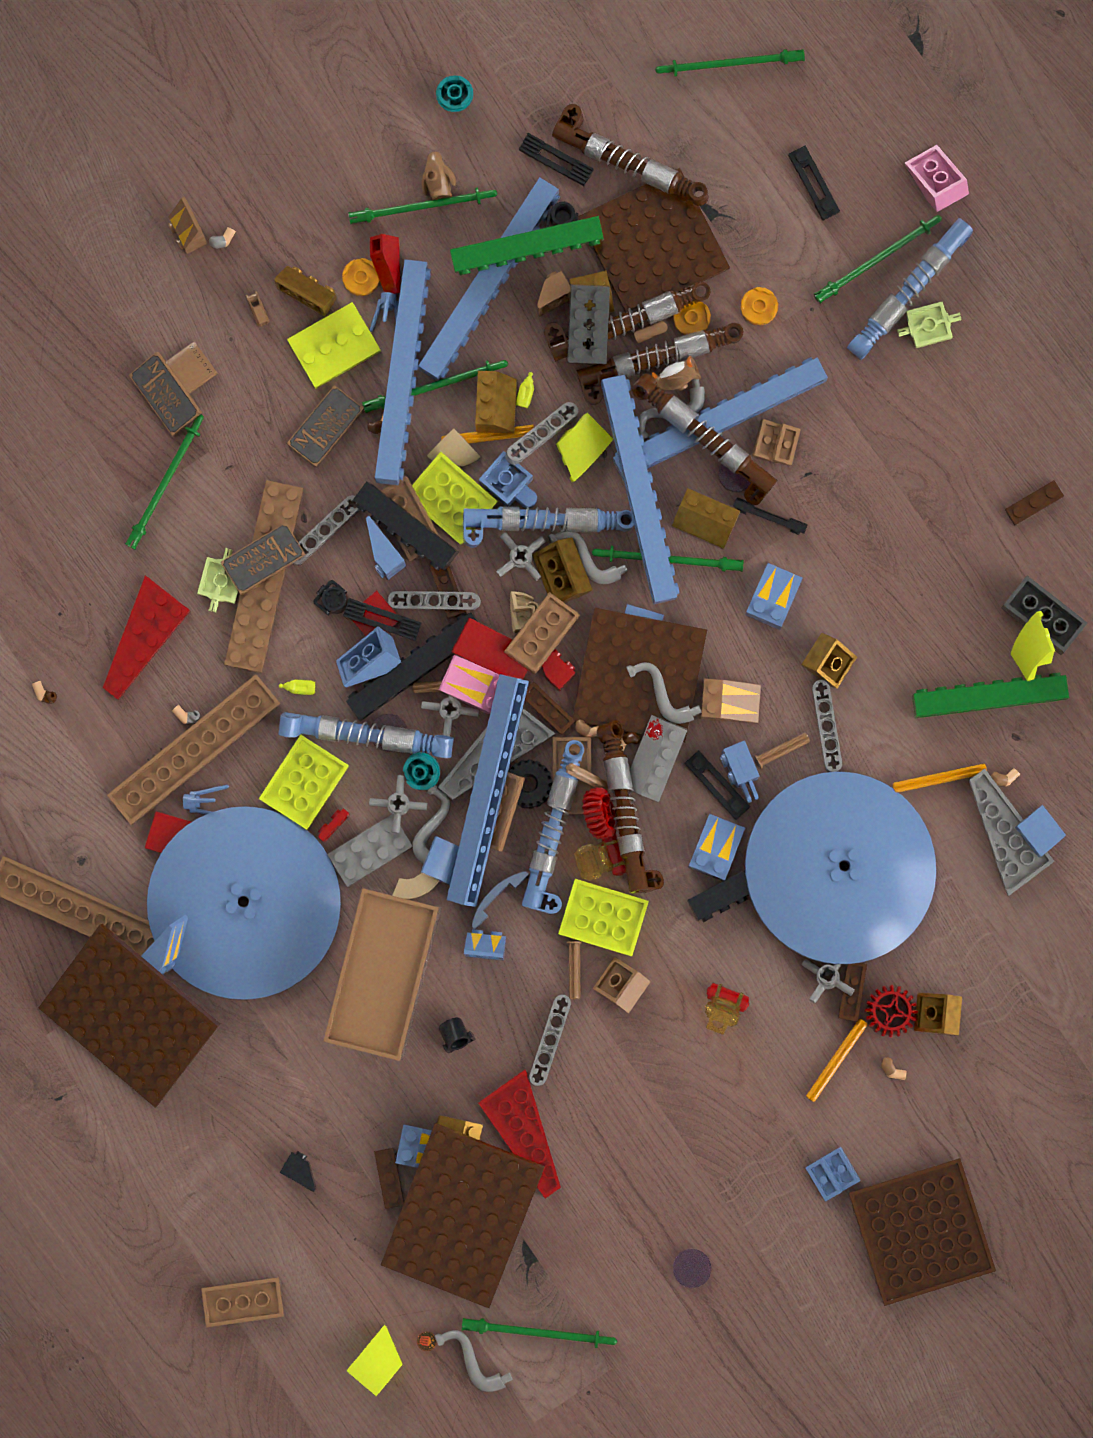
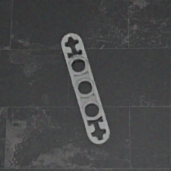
(536, 439)
(334, 527)
(425, 597)
(822, 717)
(550, 1030)

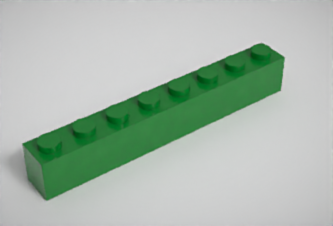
(527, 244)
(990, 696)

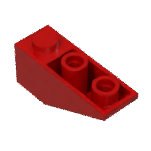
(386, 261)
(557, 670)

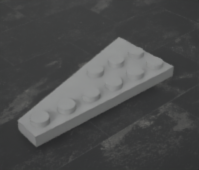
(462, 777)
(1012, 854)

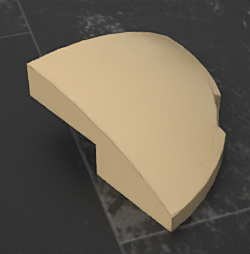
(456, 449)
(521, 609)

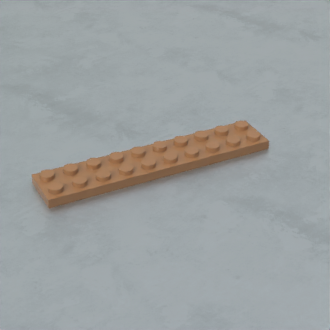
(259, 604)
(193, 749)
(70, 905)

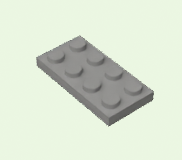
(369, 851)

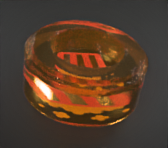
(426, 1341)

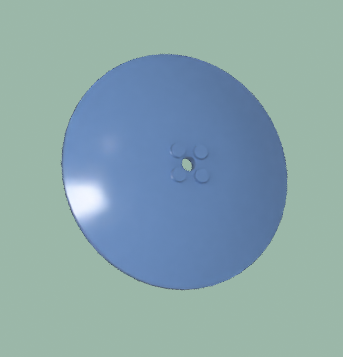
(798, 878)
(289, 910)

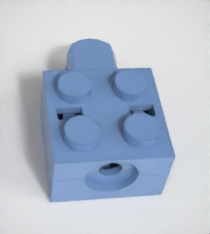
(508, 484)
(741, 768)

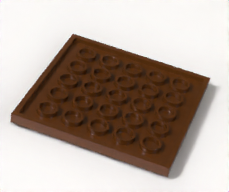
(655, 244)
(624, 640)
(922, 1232)

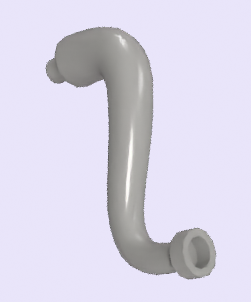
(697, 399)
(601, 577)
(668, 712)
(421, 838)
(483, 1383)

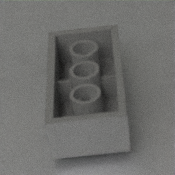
(578, 316)
(1044, 601)

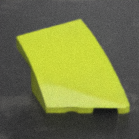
(582, 445)
(1033, 647)
(376, 1362)

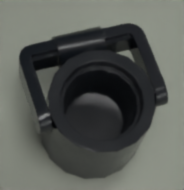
(561, 213)
(333, 598)
(455, 1035)

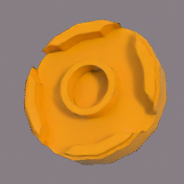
(360, 277)
(759, 306)
(692, 318)

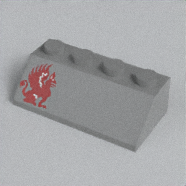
(656, 757)

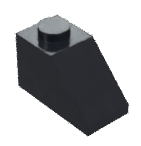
(299, 1170)

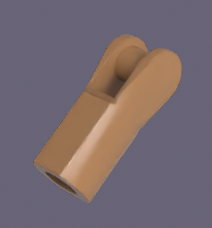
(258, 311)
(650, 331)

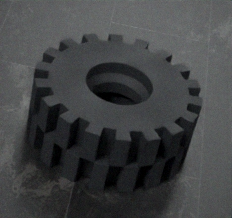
(543, 783)

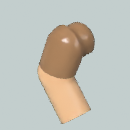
(583, 729)
(1005, 780)
(890, 1070)

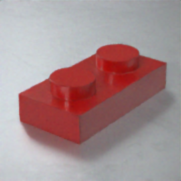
(327, 830)

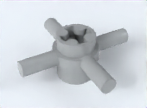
(515, 549)
(454, 714)
(403, 809)
(824, 984)

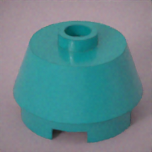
(454, 93)
(421, 771)

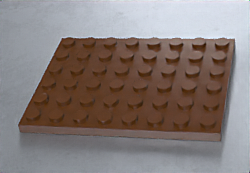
(129, 1015)
(462, 1215)

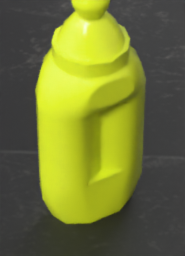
(525, 392)
(302, 687)

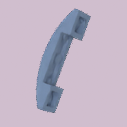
(515, 881)

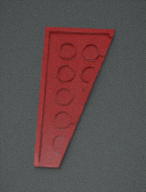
(148, 628)
(519, 1124)

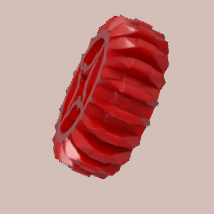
(599, 813)
(896, 995)

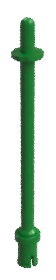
(784, 57)
(369, 214)
(833, 287)
(379, 402)
(139, 529)
(723, 563)
(483, 1326)

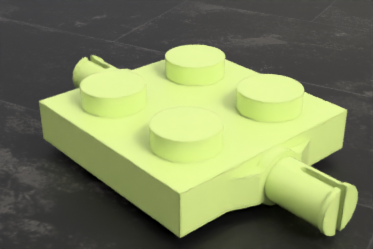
(929, 324)
(216, 582)

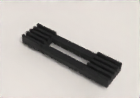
(580, 172)
(827, 206)
(794, 525)
(355, 610)
(698, 764)

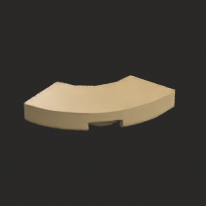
(415, 887)

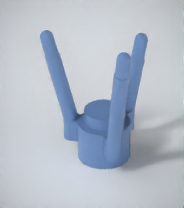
(386, 303)
(192, 801)

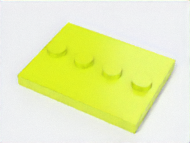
(334, 345)
(447, 491)
(304, 782)
(603, 917)

